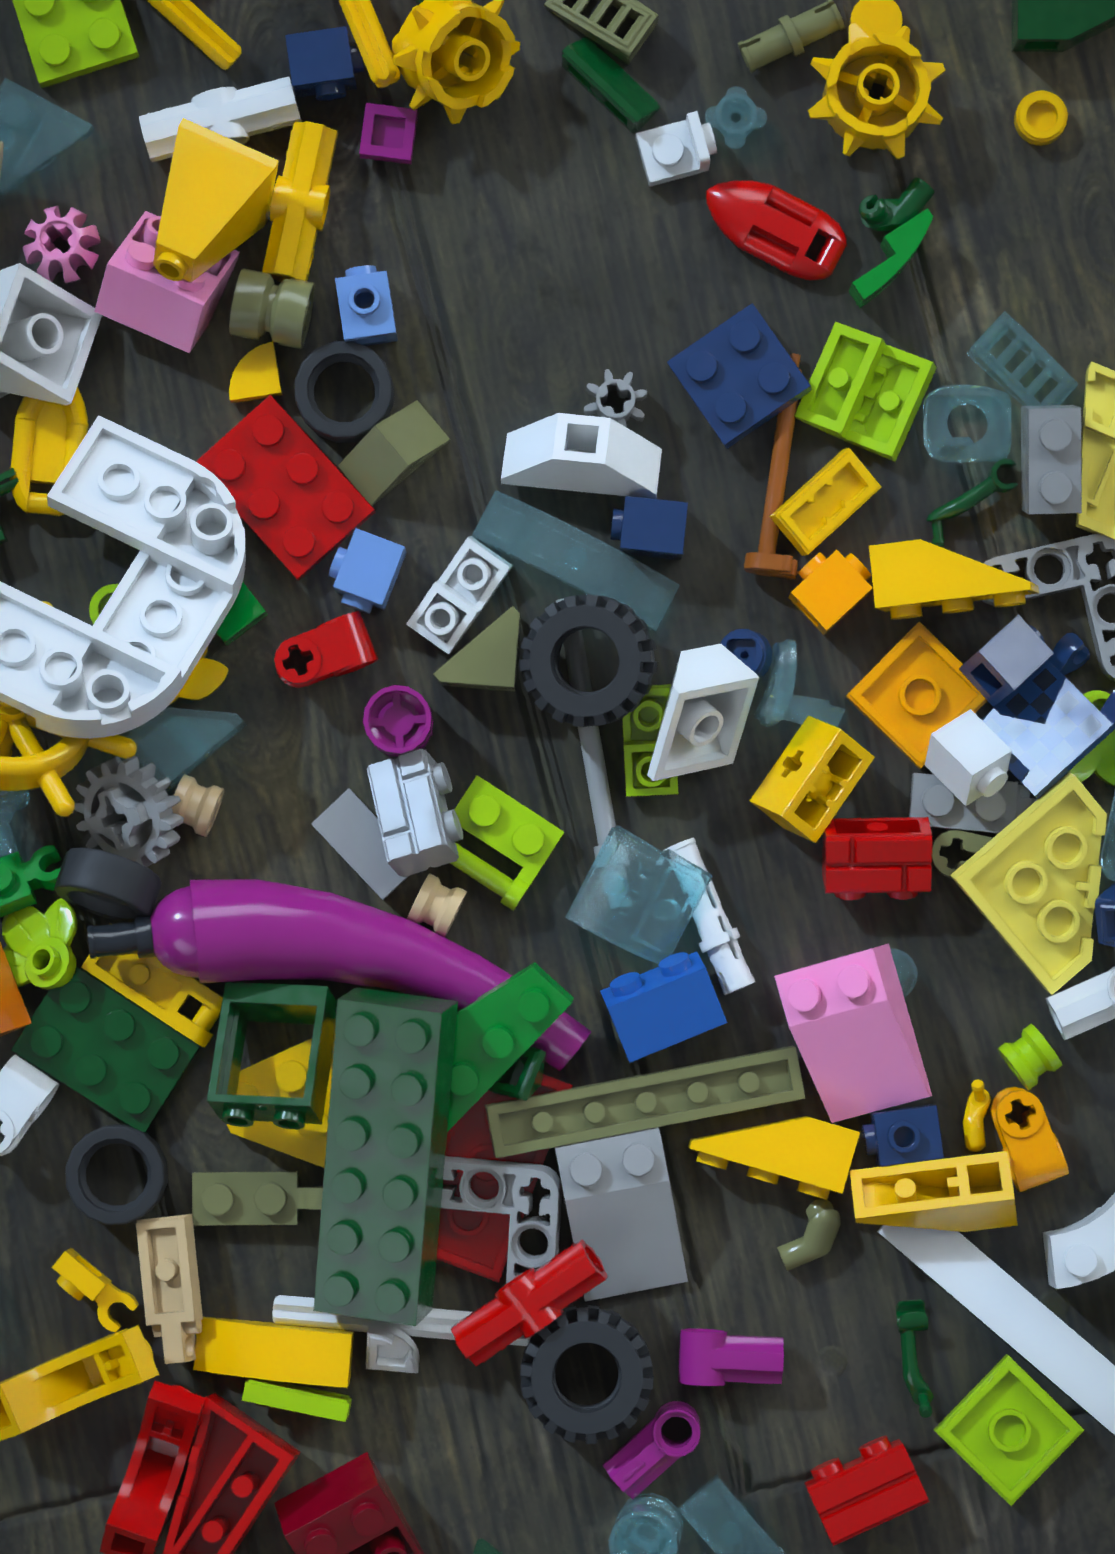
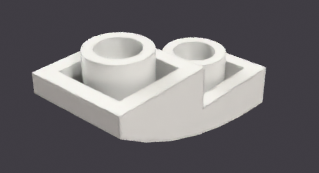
(459, 595)

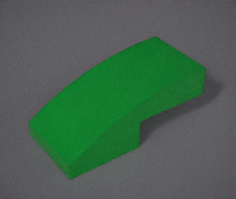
(899, 248)

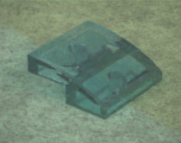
(638, 896)

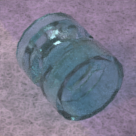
(646, 1527)

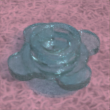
(736, 102)

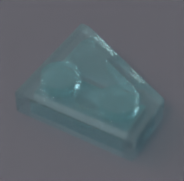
(33, 133)

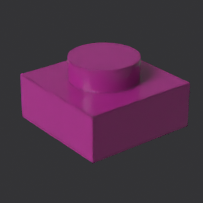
(388, 133)

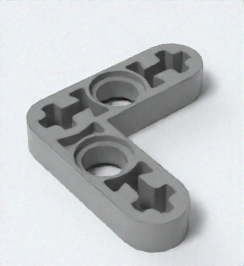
(1075, 575)
(510, 1200)

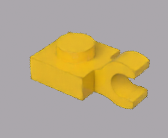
(83, 1279)

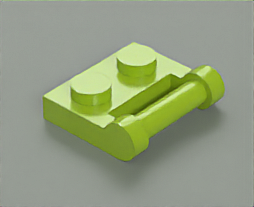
(510, 831)

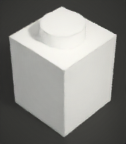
(968, 758)

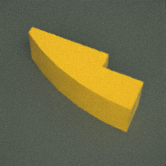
(274, 1352)

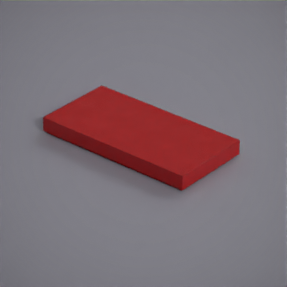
(475, 1238)

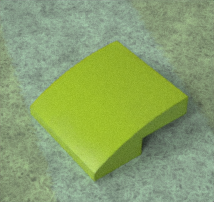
(865, 391)

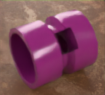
(398, 720)

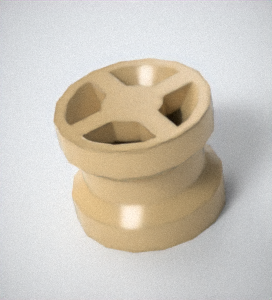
(198, 804)
(437, 905)

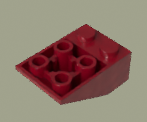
(346, 1514)

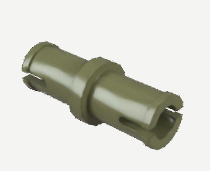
(791, 35)

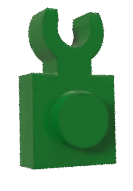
(21, 878)

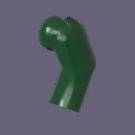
(892, 213)

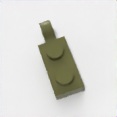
(251, 1198)

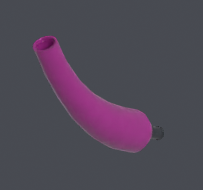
(299, 933)

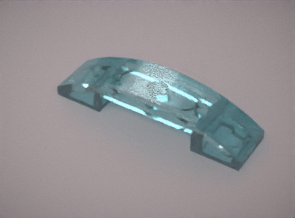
(574, 557)

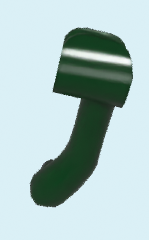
(968, 500)
(912, 1318)

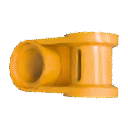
(1032, 1145)

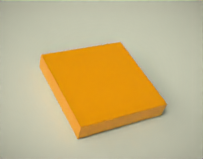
(915, 693)

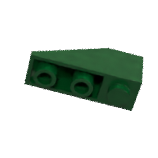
(1058, 23)

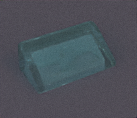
(726, 1522)

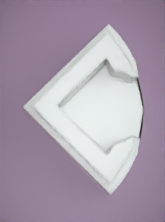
(390, 1349)

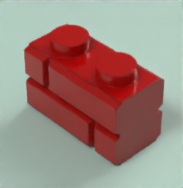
(877, 857)
(866, 1489)

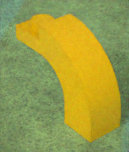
(74, 1380)

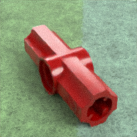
(529, 1302)

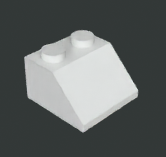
(42, 336)

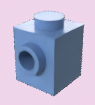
(366, 306)
(367, 571)

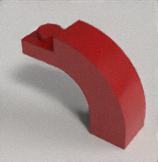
(154, 1471)

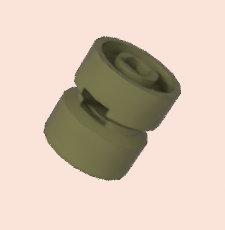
(264, 308)

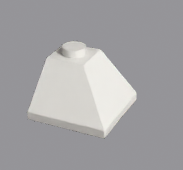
(703, 713)

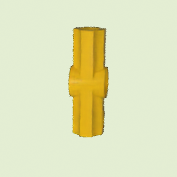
(300, 201)

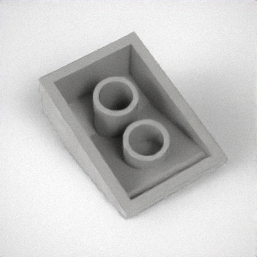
(623, 1210)

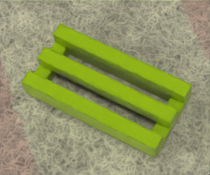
(297, 1398)

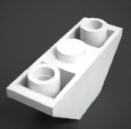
(582, 457)

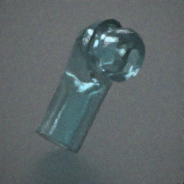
(9, 803)

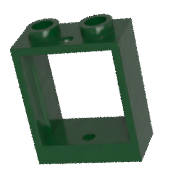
(281, 1005)

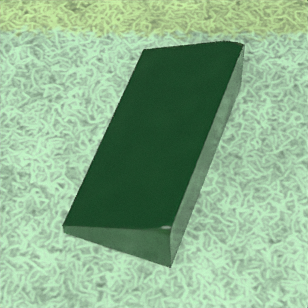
(609, 84)

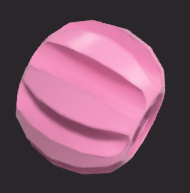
(70, 230)

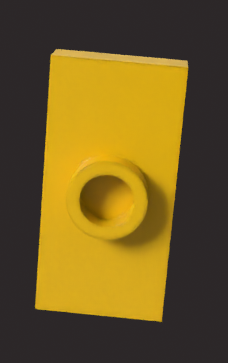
(825, 501)

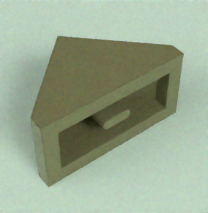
(393, 451)
(488, 659)

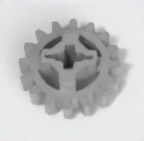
(128, 811)

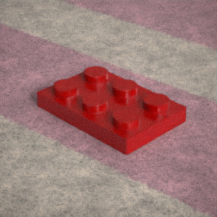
(286, 487)

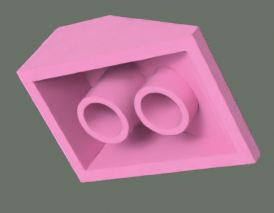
(855, 1033)

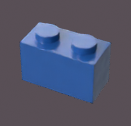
(663, 1005)

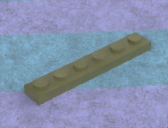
(645, 1101)

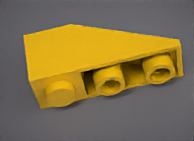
(926, 575)
(794, 1148)

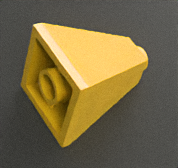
(212, 201)

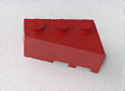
(227, 1480)

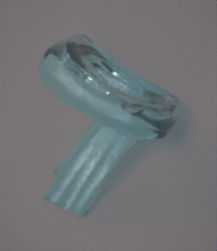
(945, 448)
(780, 702)

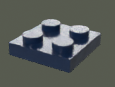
(739, 376)

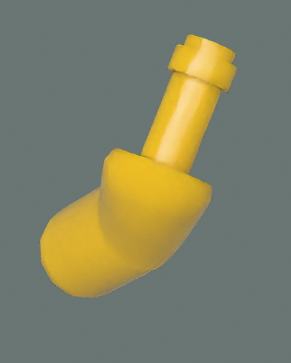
(973, 1120)

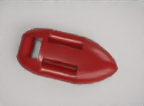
(776, 227)

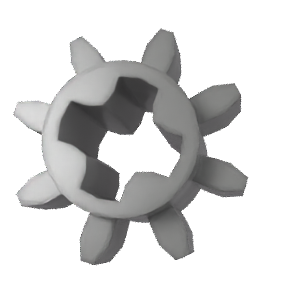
(623, 390)

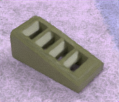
(623, 48)

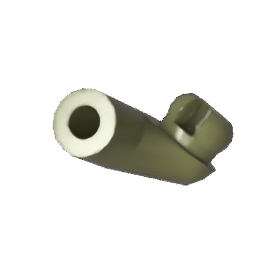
(818, 1236)

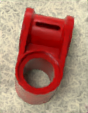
(336, 650)

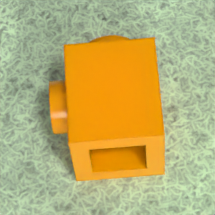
(830, 588)

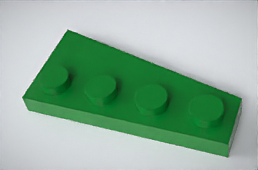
(498, 1031)

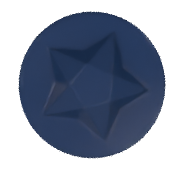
(750, 648)

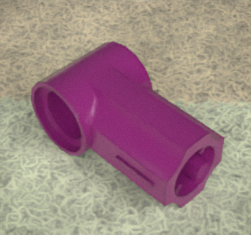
(715, 1358)
(650, 1451)

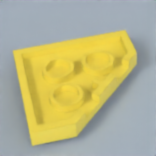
(1043, 881)

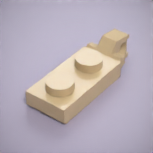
(171, 1283)

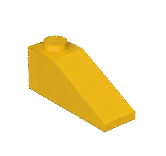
(938, 1194)

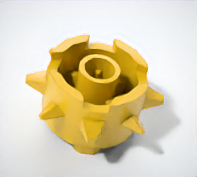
(455, 54)
(883, 61)

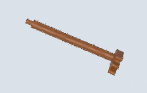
(766, 561)

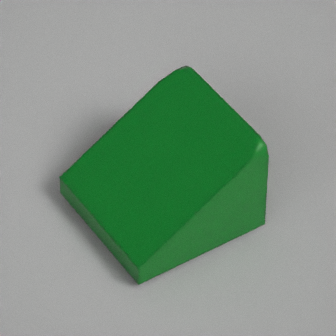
(241, 617)

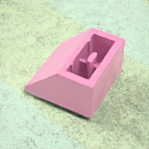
(153, 304)

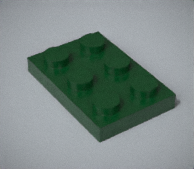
(107, 1049)

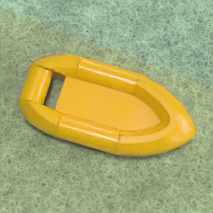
(43, 445)

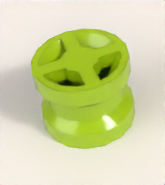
(1029, 1056)

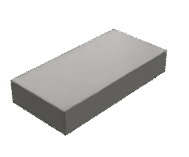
(358, 839)

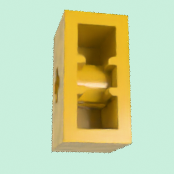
(812, 778)

